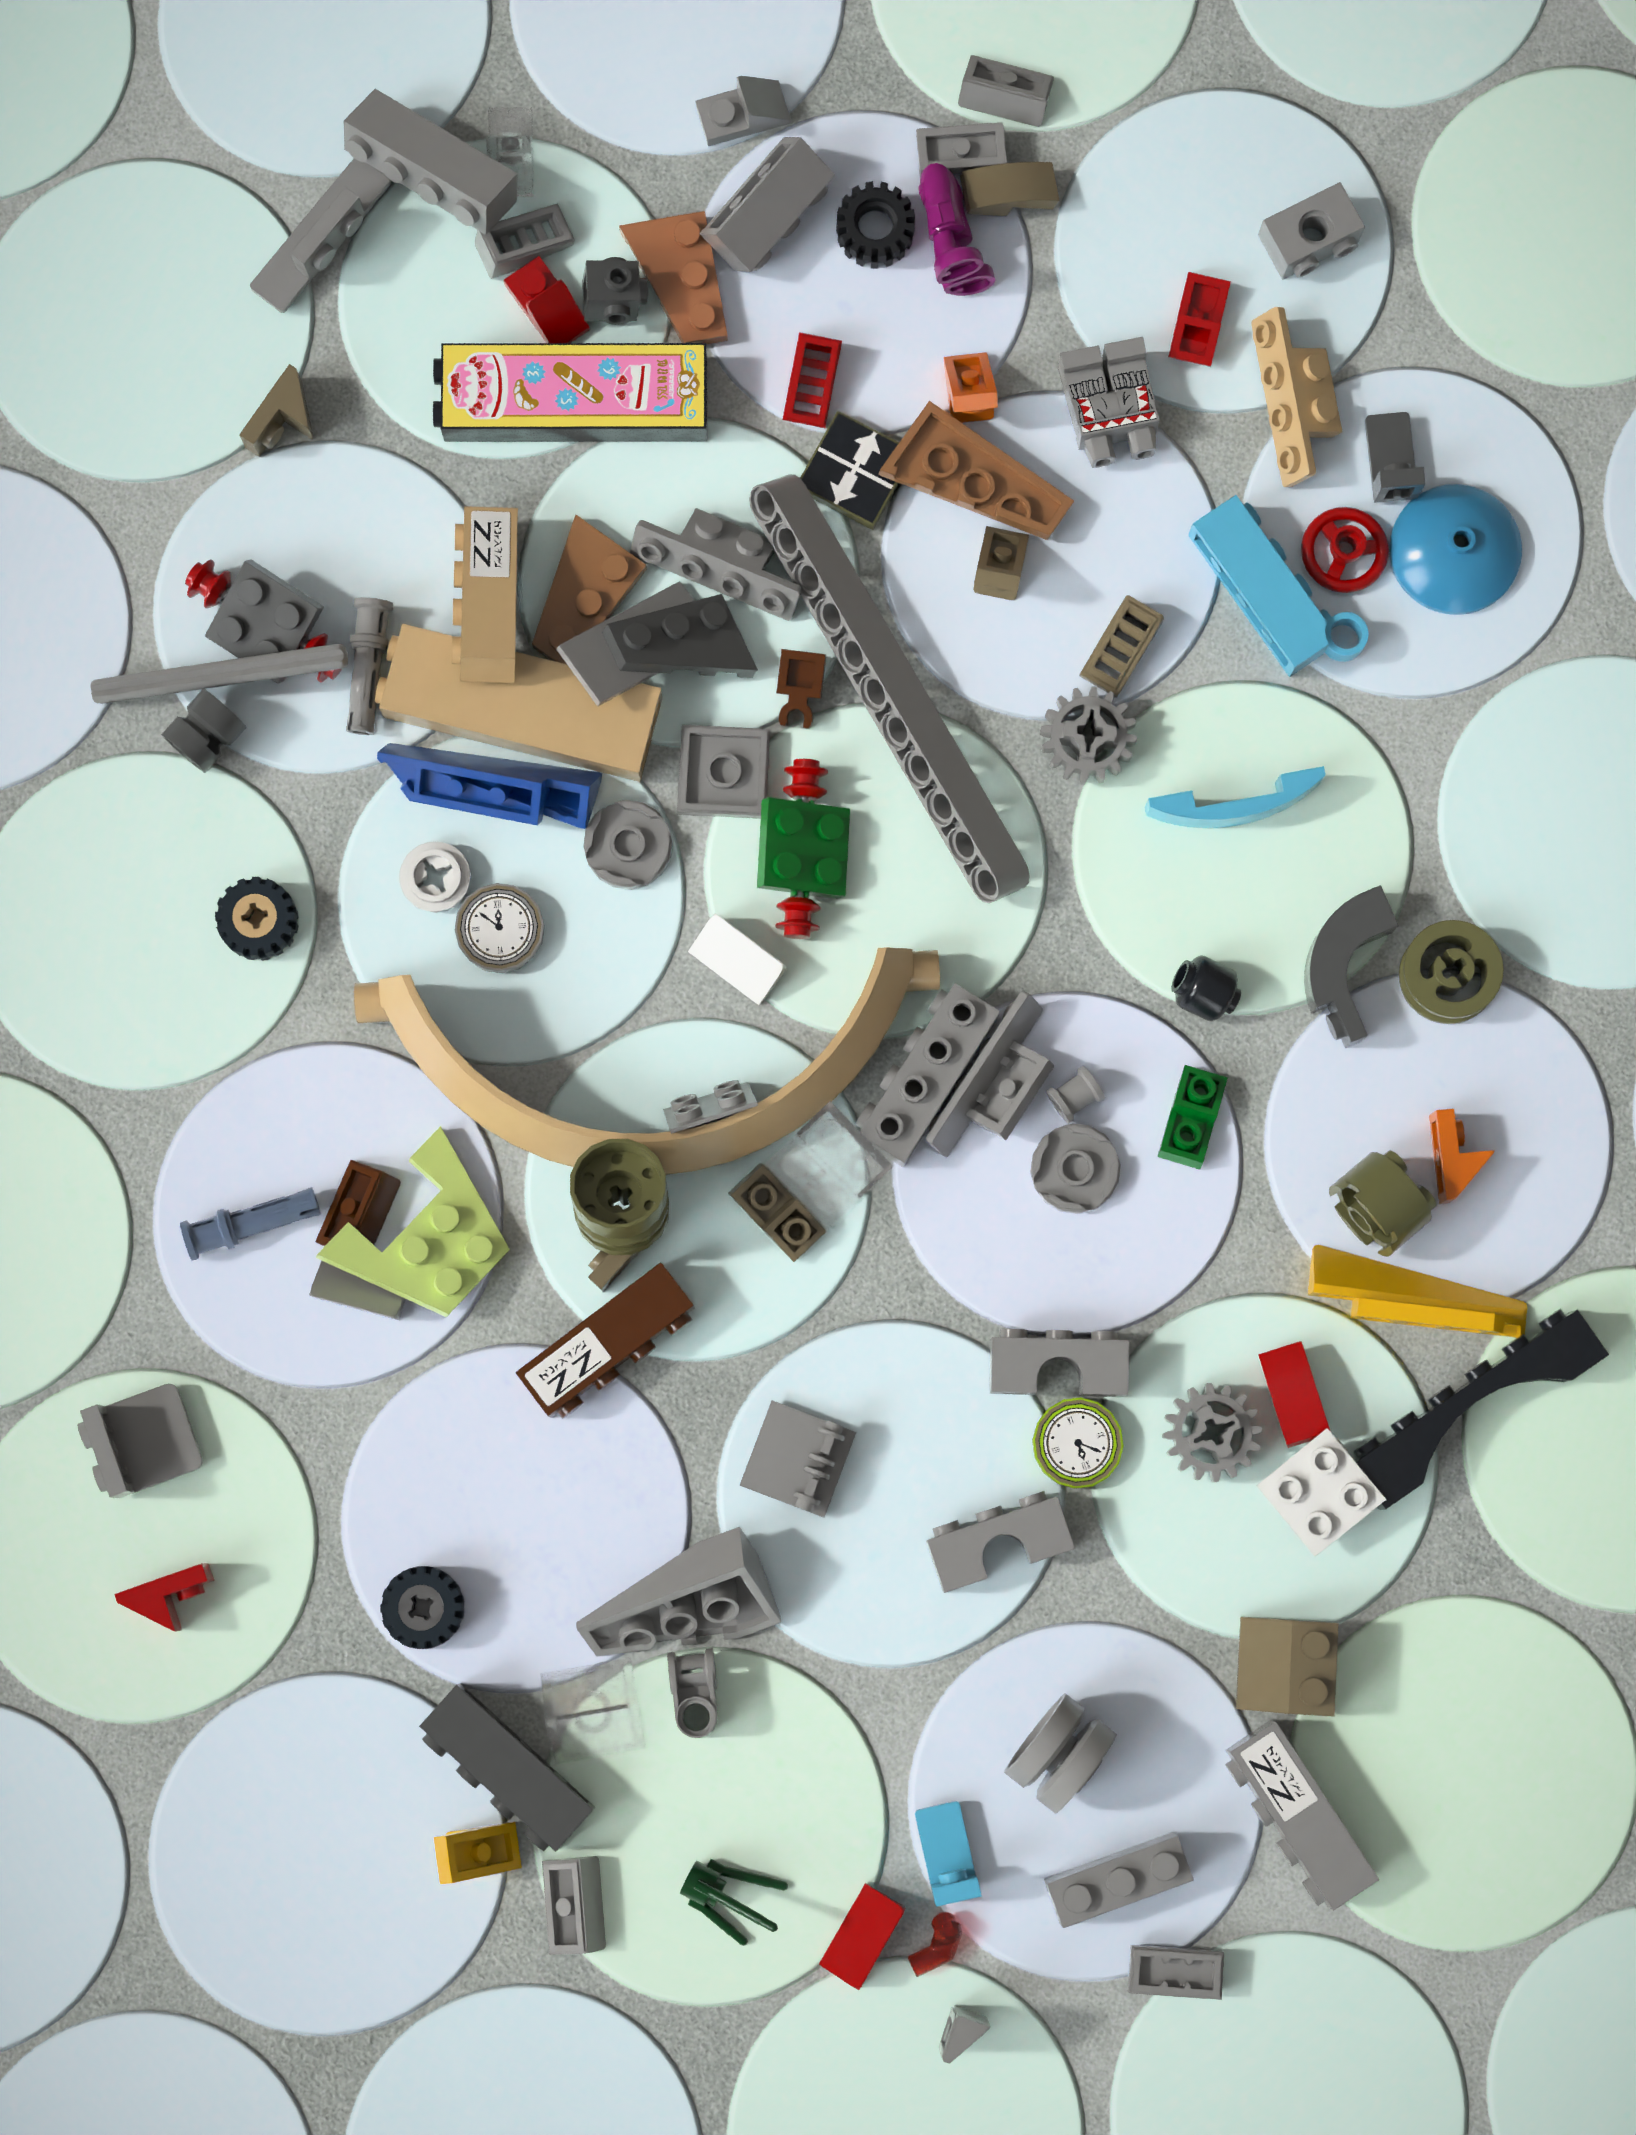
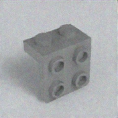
(140, 1441)

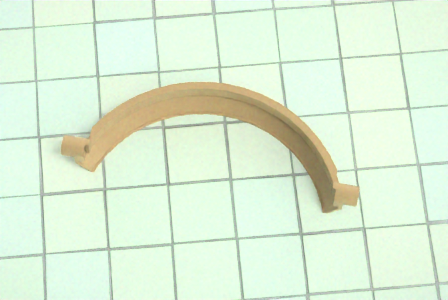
(687, 1150)

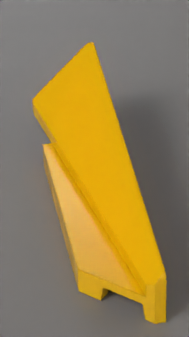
(1411, 1298)

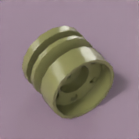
(622, 1173)

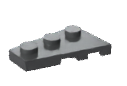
(682, 637)

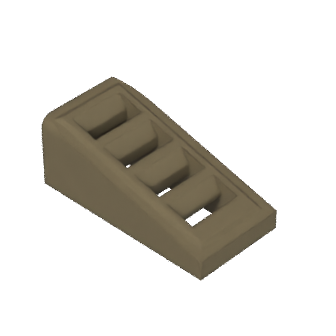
(1142, 614)

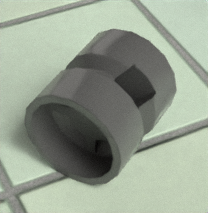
(204, 730)

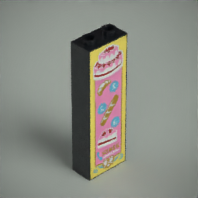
(571, 392)

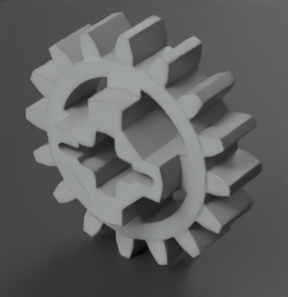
(1105, 735)
(1221, 1452)

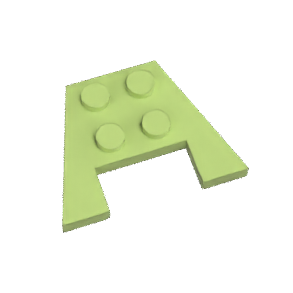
(442, 1248)

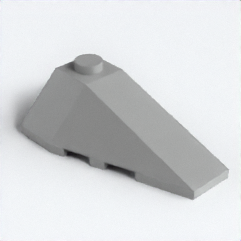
(698, 1593)

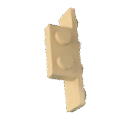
(1297, 395)

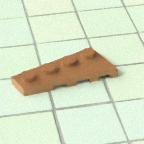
(969, 471)

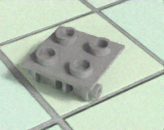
(725, 1101)
(798, 1458)

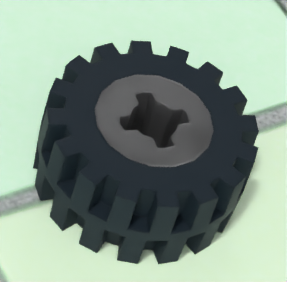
(443, 1610)

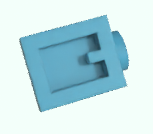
(947, 1853)

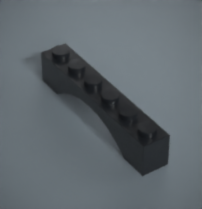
(1555, 1354)

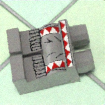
(1111, 416)

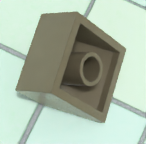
(1287, 1666)

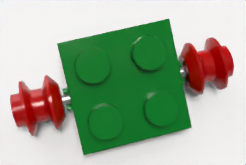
(803, 848)

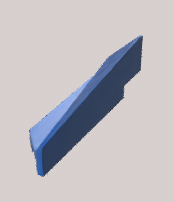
(493, 785)

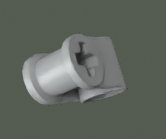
(693, 1688)

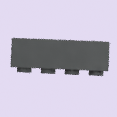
(506, 1767)

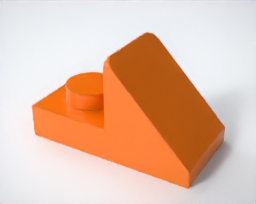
(970, 387)
(1452, 1168)

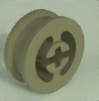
(1479, 952)

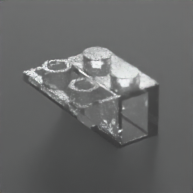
(829, 1166)

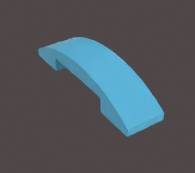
(1181, 809)

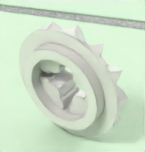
(441, 857)

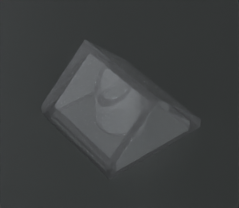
(592, 1710)

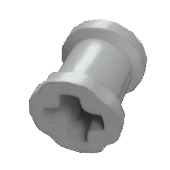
(1075, 1094)

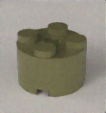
(1382, 1202)

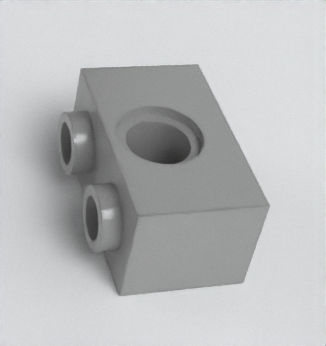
(1326, 211)

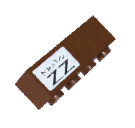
(605, 1341)

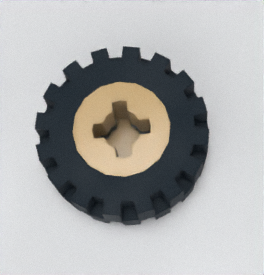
(261, 934)

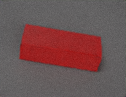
(862, 1936)

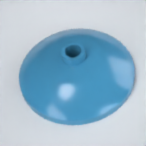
(1439, 571)

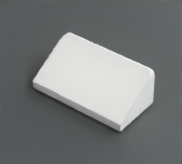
(737, 959)

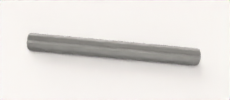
(219, 673)

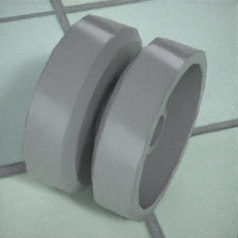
(1067, 1758)

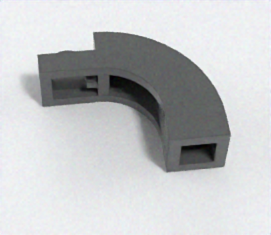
(1325, 973)

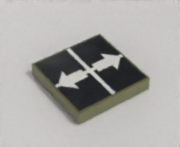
(847, 470)

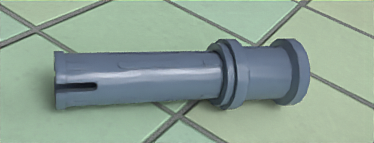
(229, 1228)

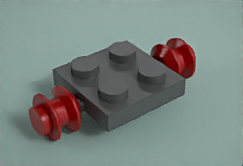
(257, 612)

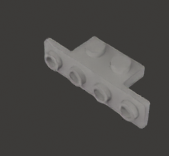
(320, 235)
(719, 558)
(998, 1083)

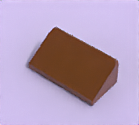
(362, 1201)

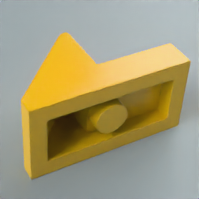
(477, 1852)

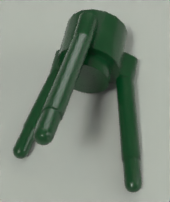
(705, 1886)

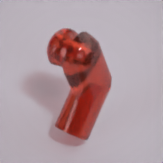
(942, 1946)

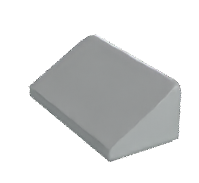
(1005, 91)
(351, 1291)
(574, 1905)
(960, 2032)

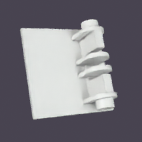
(1321, 1492)

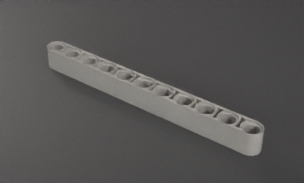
(889, 688)

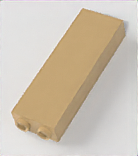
(537, 715)

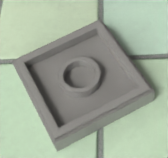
(723, 771)

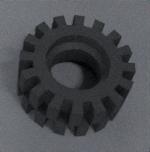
(881, 200)

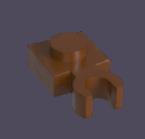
(800, 678)

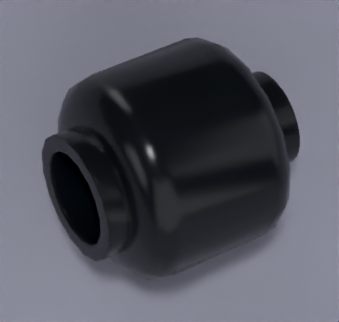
(1206, 988)

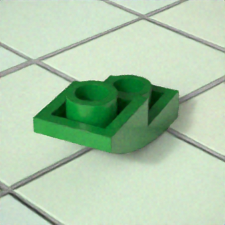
(1192, 1117)

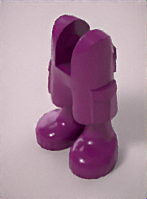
(956, 265)

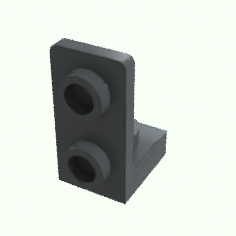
(1392, 458)

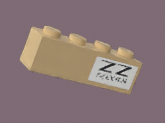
(488, 594)

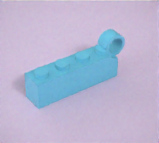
(1267, 589)

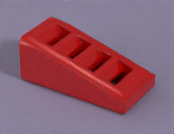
(820, 344)

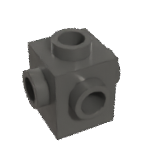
(613, 290)

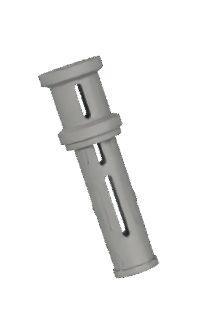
(369, 645)

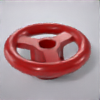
(1351, 535)

